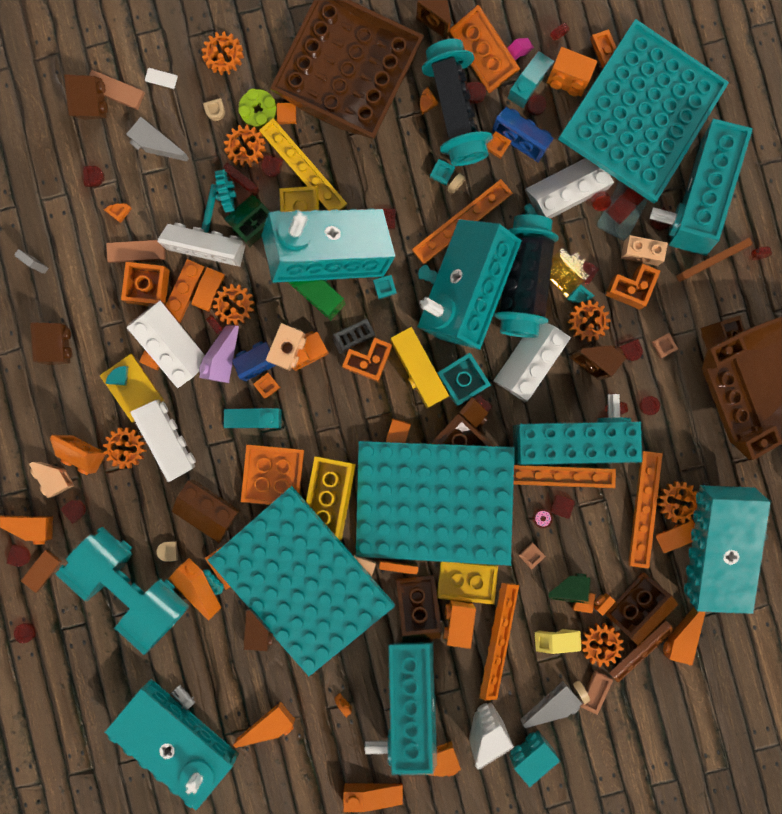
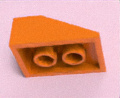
(77, 453)

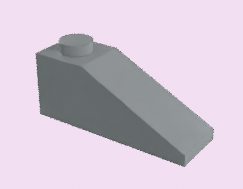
(152, 141)
(554, 706)

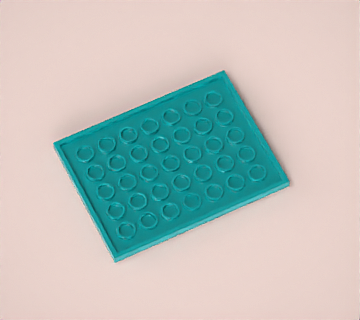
(644, 111)
(435, 502)
(301, 581)

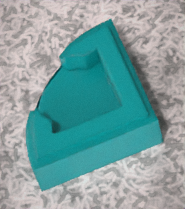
(580, 294)
(118, 376)

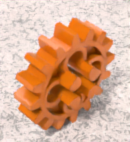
(212, 52)
(255, 147)
(245, 303)
(589, 310)
(118, 439)
(673, 492)
(593, 651)

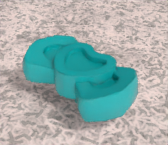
(427, 274)
(215, 584)

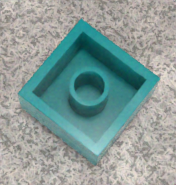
(463, 379)
(533, 758)

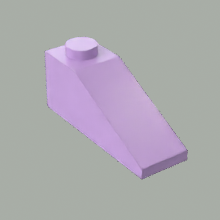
(218, 360)

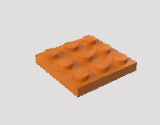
(270, 473)

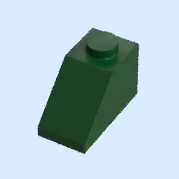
(572, 589)

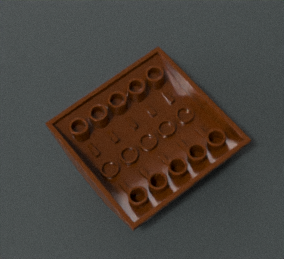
(346, 65)

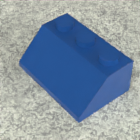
(523, 133)

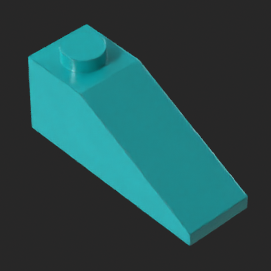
(530, 79)
(252, 418)

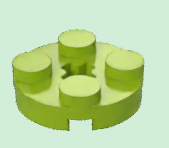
(254, 98)

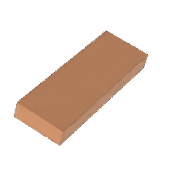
(120, 91)
(135, 251)

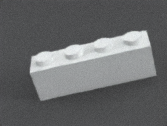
(568, 188)
(202, 244)
(167, 343)
(531, 361)
(163, 439)
(488, 735)

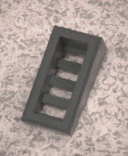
(349, 345)

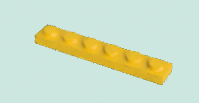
(302, 165)

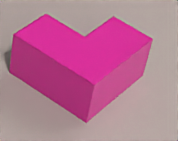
(520, 47)

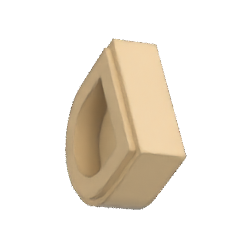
(214, 109)
(456, 183)
(168, 551)
(581, 692)

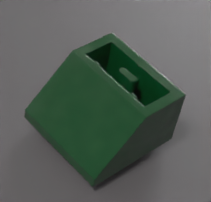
(249, 220)

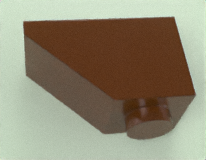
(473, 413)
(257, 634)

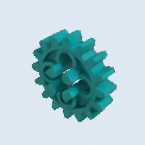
(224, 188)

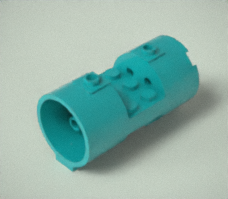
(98, 564)

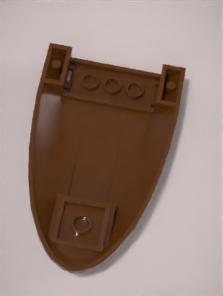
(747, 387)

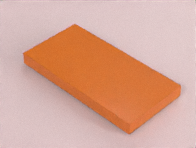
(491, 56)

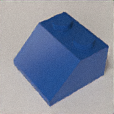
(253, 362)

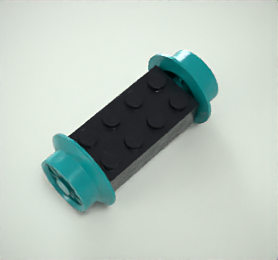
(447, 64)
(529, 278)

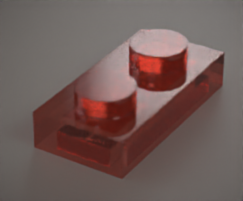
(625, 205)

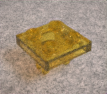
(567, 271)

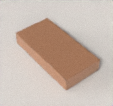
(597, 691)

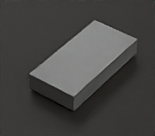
(31, 261)

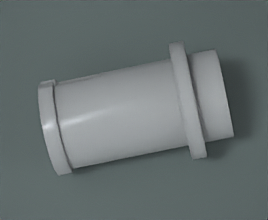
(183, 697)

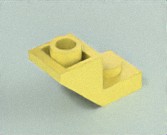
(558, 642)

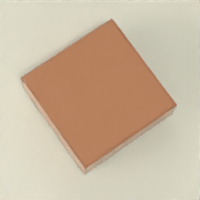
(664, 345)
(531, 555)

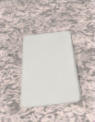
(161, 78)

